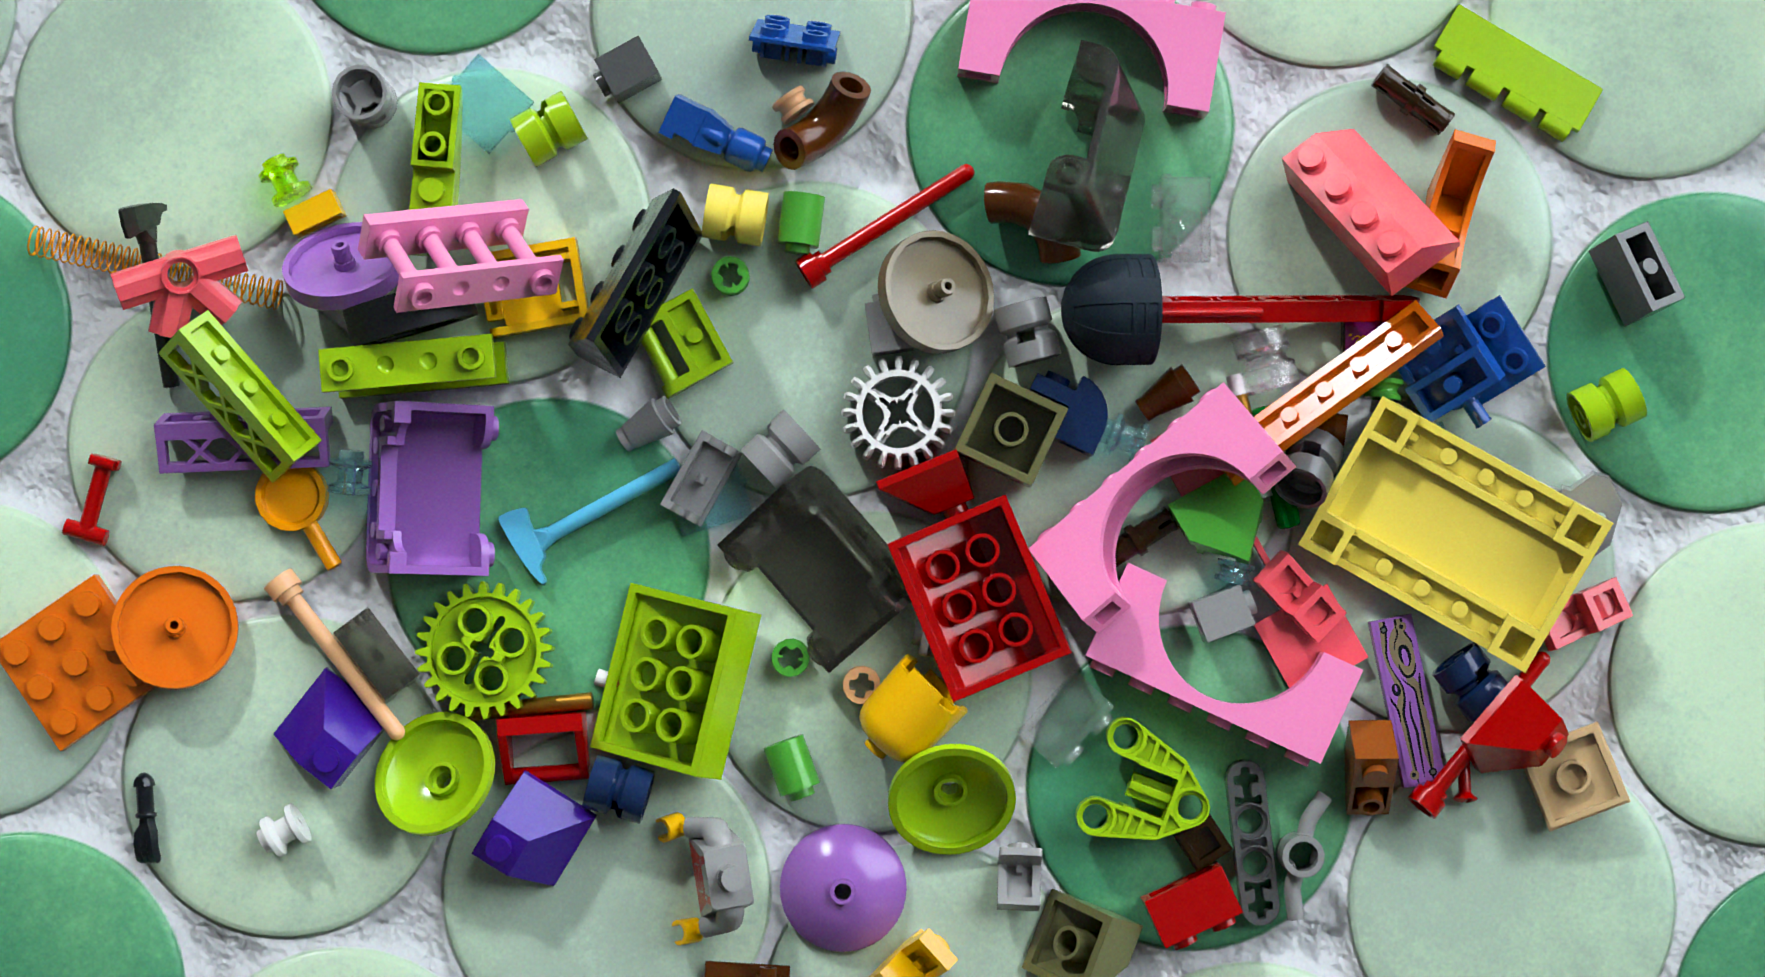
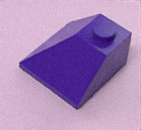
(329, 730)
(534, 832)

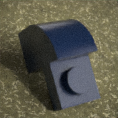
(1086, 411)

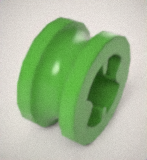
(742, 271)
(1387, 388)
(789, 670)

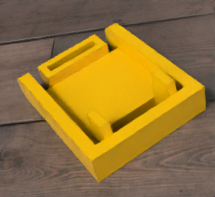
(544, 311)

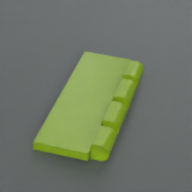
(1510, 64)

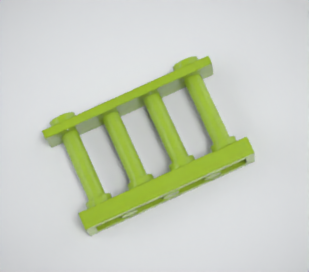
(413, 366)

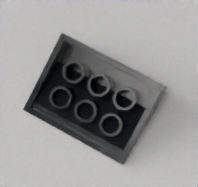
(637, 284)

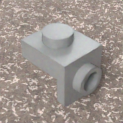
(1019, 877)

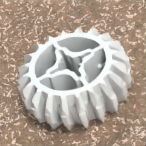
(868, 391)

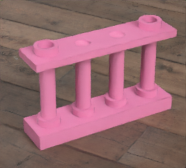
(457, 228)

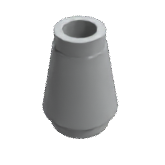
(650, 423)

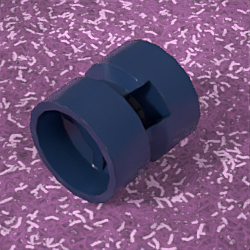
(1469, 678)
(618, 789)

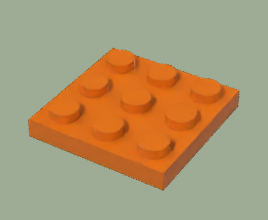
(69, 664)

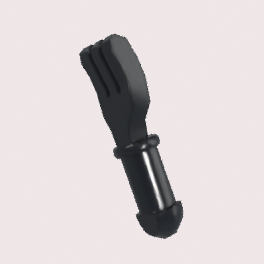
(146, 835)

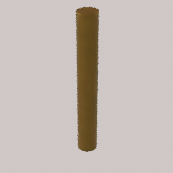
(544, 705)

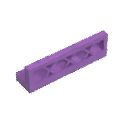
(203, 425)

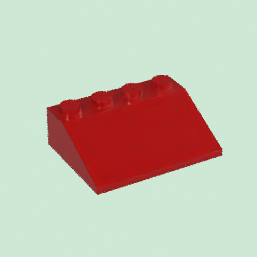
(979, 598)

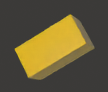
(314, 213)

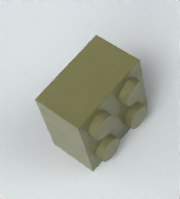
(1010, 430)

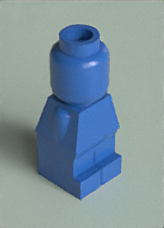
(711, 132)

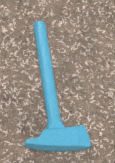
(532, 543)

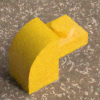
(919, 956)

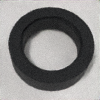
(379, 323)

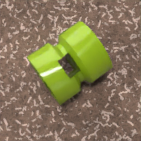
(548, 128)
(1612, 402)

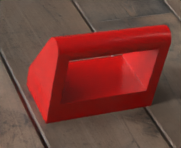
(544, 724)

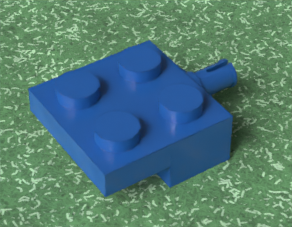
(1452, 371)

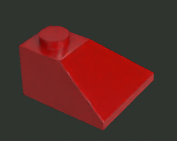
(931, 485)
(1515, 731)

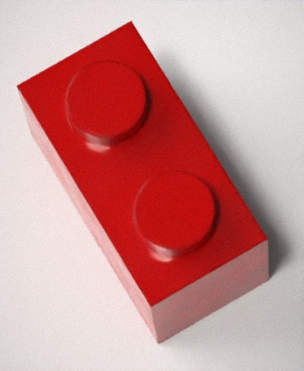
(1192, 906)

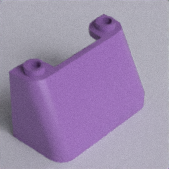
(428, 488)

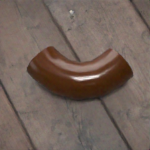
(825, 123)
(1016, 204)

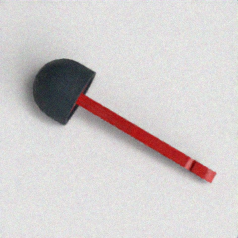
(1118, 309)

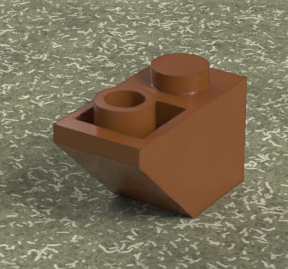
(1370, 767)

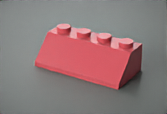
(1368, 207)

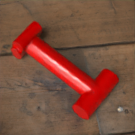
(87, 527)

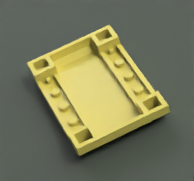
(1455, 533)

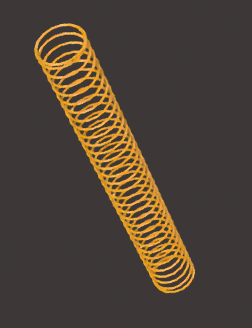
(276, 286)

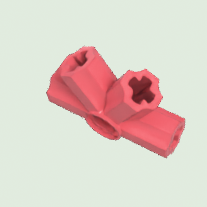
(176, 299)

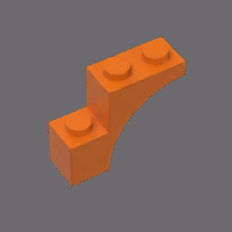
(1452, 200)

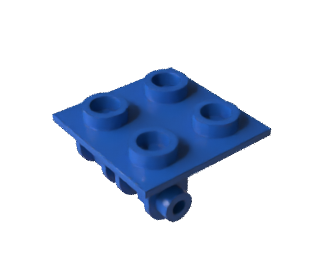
(776, 31)
(1507, 345)

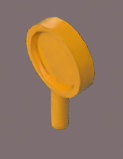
(297, 504)

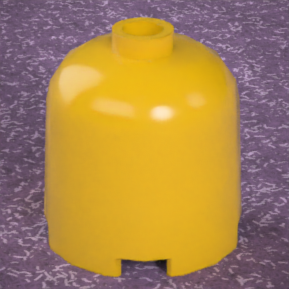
(908, 712)

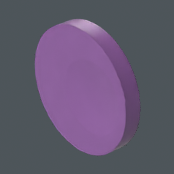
(330, 272)

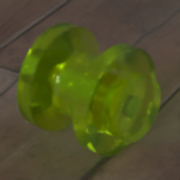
(280, 172)

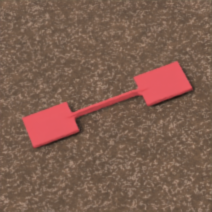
(1284, 640)

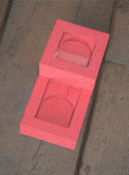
(1299, 596)
(1589, 613)

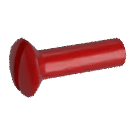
(1464, 787)

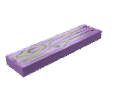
(1406, 698)

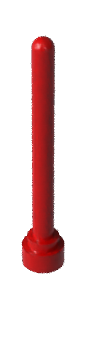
(817, 265)
(1430, 796)

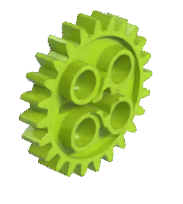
(451, 632)

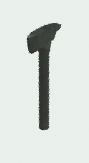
(142, 222)

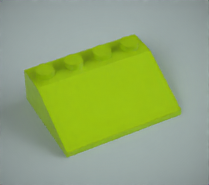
(678, 681)

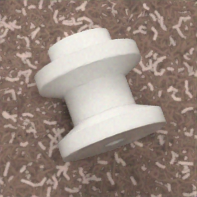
(276, 834)

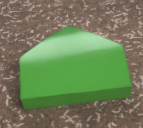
(1220, 518)

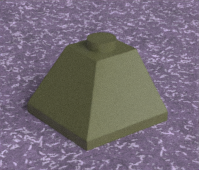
(1080, 940)

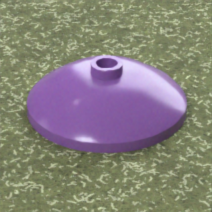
(849, 857)

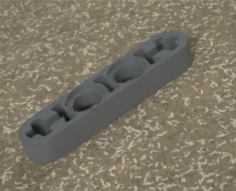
(1248, 842)

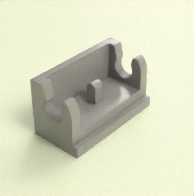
(701, 478)

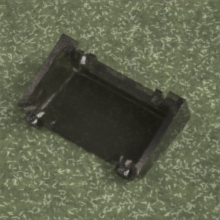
(1087, 196)
(822, 563)

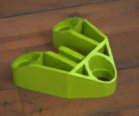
(1132, 822)

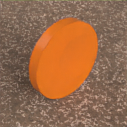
(174, 627)

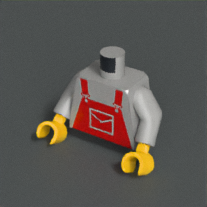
(719, 875)

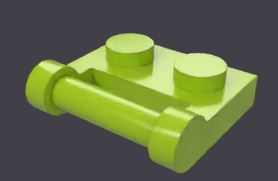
(695, 340)

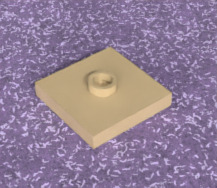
(1578, 780)

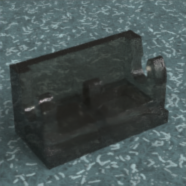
(376, 655)

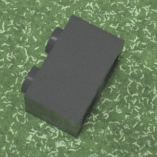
(1636, 273)

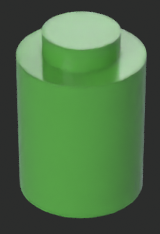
(800, 222)
(792, 767)

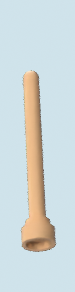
(288, 592)

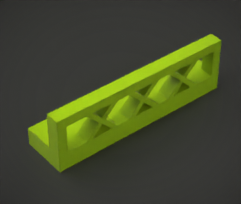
(242, 392)

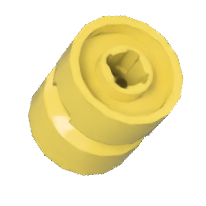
(735, 215)

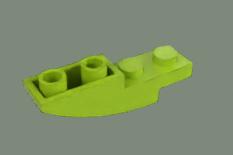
(436, 147)

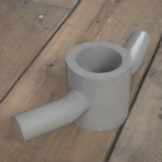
(1295, 874)

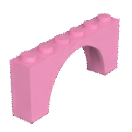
(1179, 36)
(1083, 545)
(1297, 719)

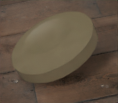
(935, 292)

